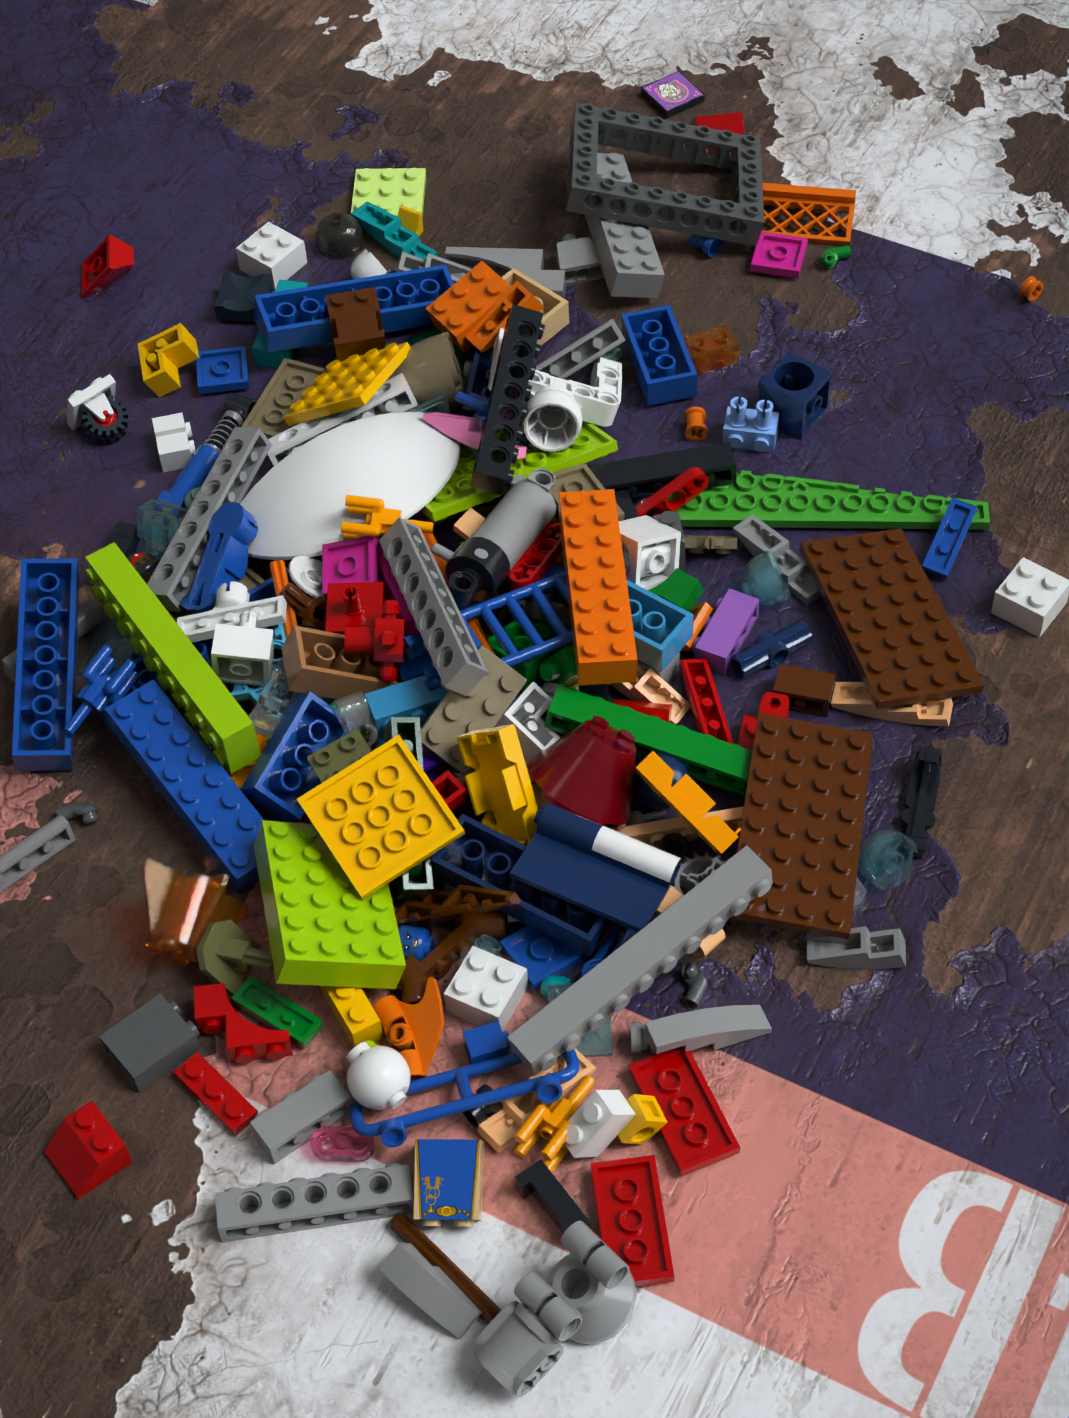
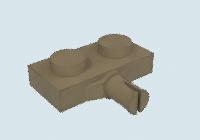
(721, 544)

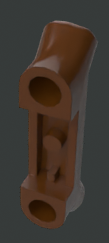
(455, 946)

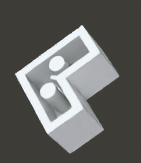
(525, 715)

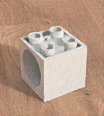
(649, 550)

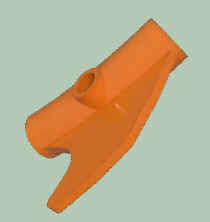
(413, 1028)

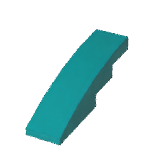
(389, 231)

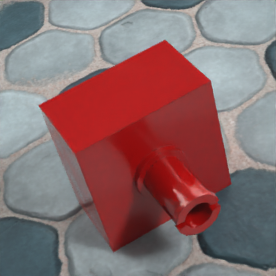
(354, 605)

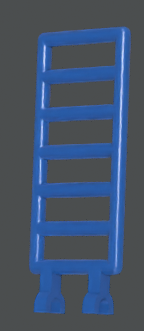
(416, 646)

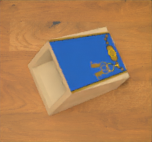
(448, 1181)

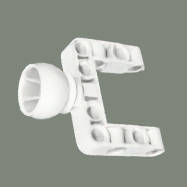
(561, 405)

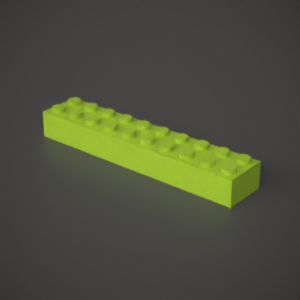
(173, 658)

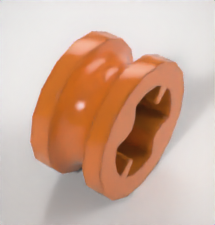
(1031, 288)

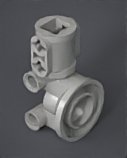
(528, 1335)

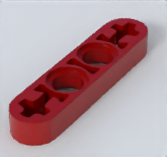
(660, 498)
(533, 555)

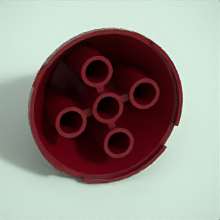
(589, 772)

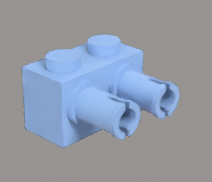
(750, 427)

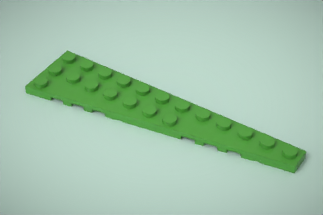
(816, 504)

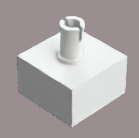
(243, 652)

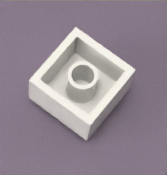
(271, 252)
(1031, 597)
(486, 989)

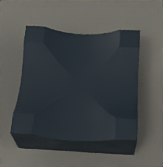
(237, 296)

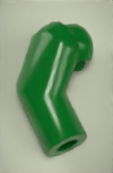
(832, 255)

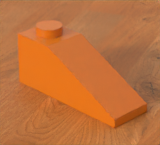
(486, 330)

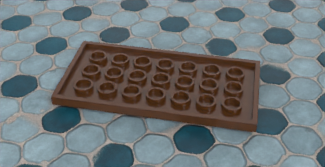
(890, 618)
(806, 822)

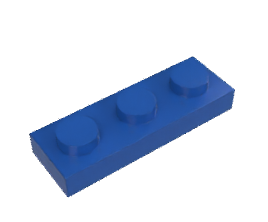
(949, 538)

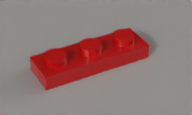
(216, 1093)

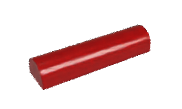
(704, 699)

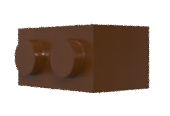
(807, 689)

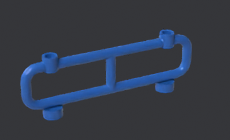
(393, 1130)

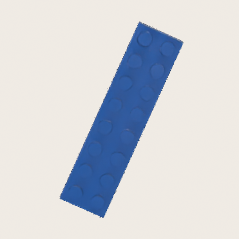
(302, 317)
(46, 664)
(189, 780)

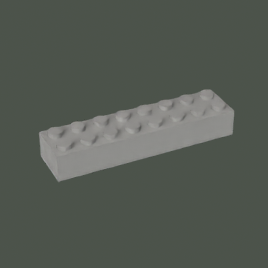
(625, 248)

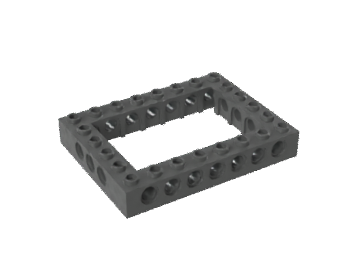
(644, 205)

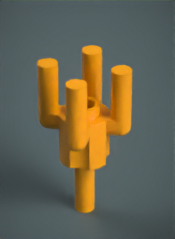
(377, 520)
(551, 1125)

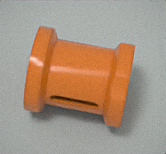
(696, 428)

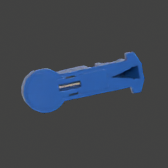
(225, 556)

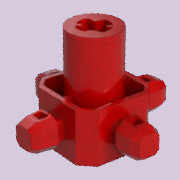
(382, 640)

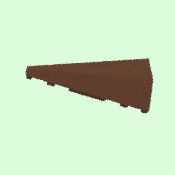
(450, 905)

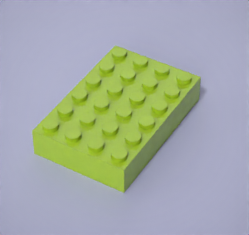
(317, 919)

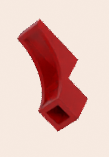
(244, 1039)

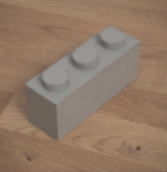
(300, 1115)

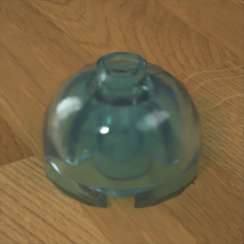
(764, 580)
(886, 858)

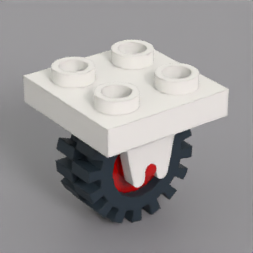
(98, 411)

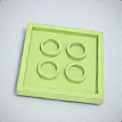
(390, 188)

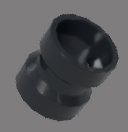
(479, 1115)

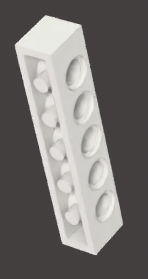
(388, 399)

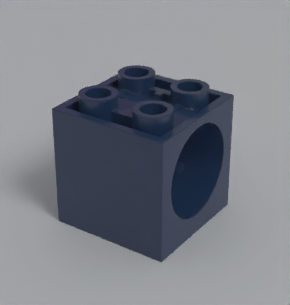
(798, 393)

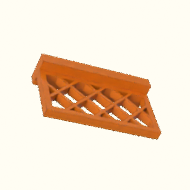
(809, 199)

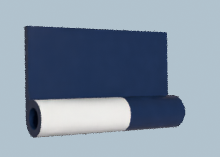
(596, 867)

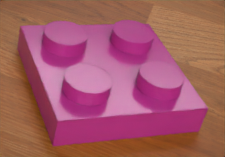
(779, 255)
(350, 561)

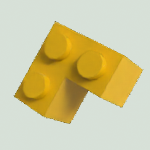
(163, 356)

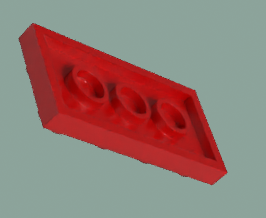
(696, 1126)
(633, 1217)

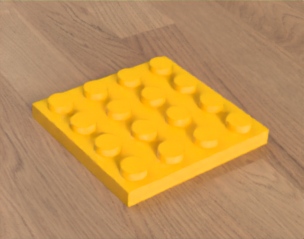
(347, 383)
(380, 816)

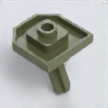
(227, 953)

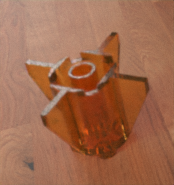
(182, 909)

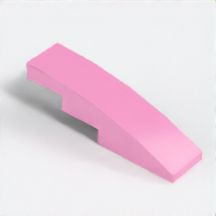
(462, 428)

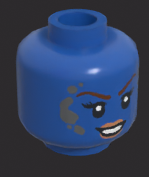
(416, 941)

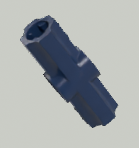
(771, 648)

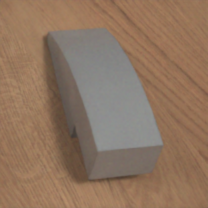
(410, 262)
(860, 951)
(430, 1289)

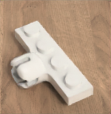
(228, 609)

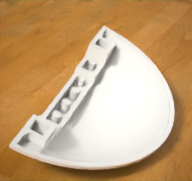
(375, 457)

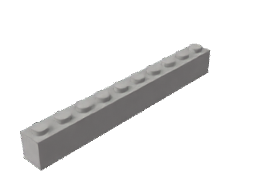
(640, 961)

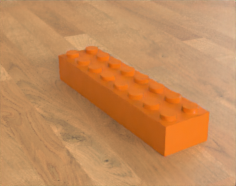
(597, 588)

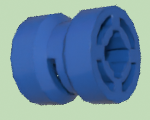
(709, 246)

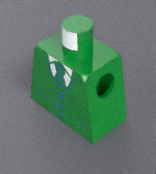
(560, 668)

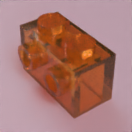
(712, 349)

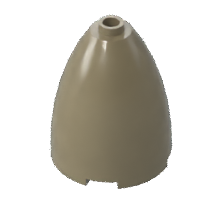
(433, 370)

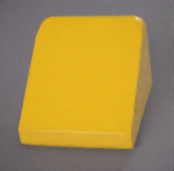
(411, 219)

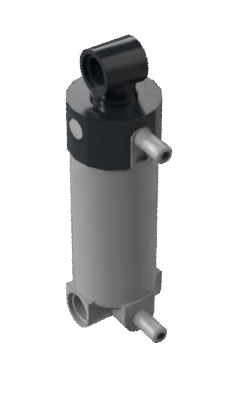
(501, 539)

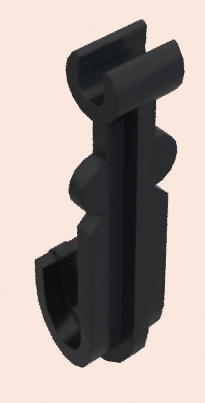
(922, 795)

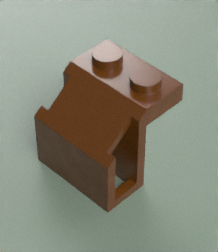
(355, 322)

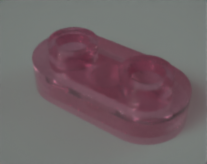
(343, 1141)

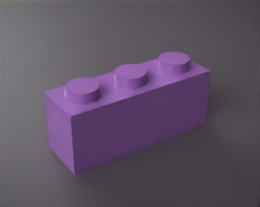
(726, 630)

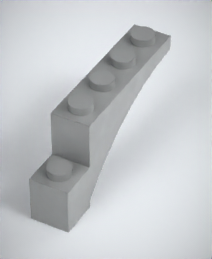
(502, 260)

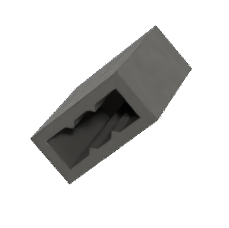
(151, 1042)

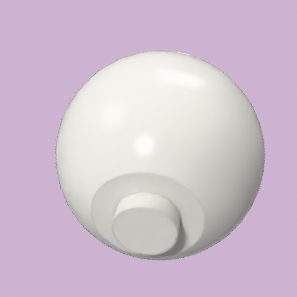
(377, 1076)

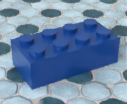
(659, 355)
(283, 767)

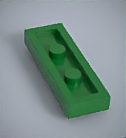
(277, 1011)

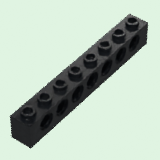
(507, 399)

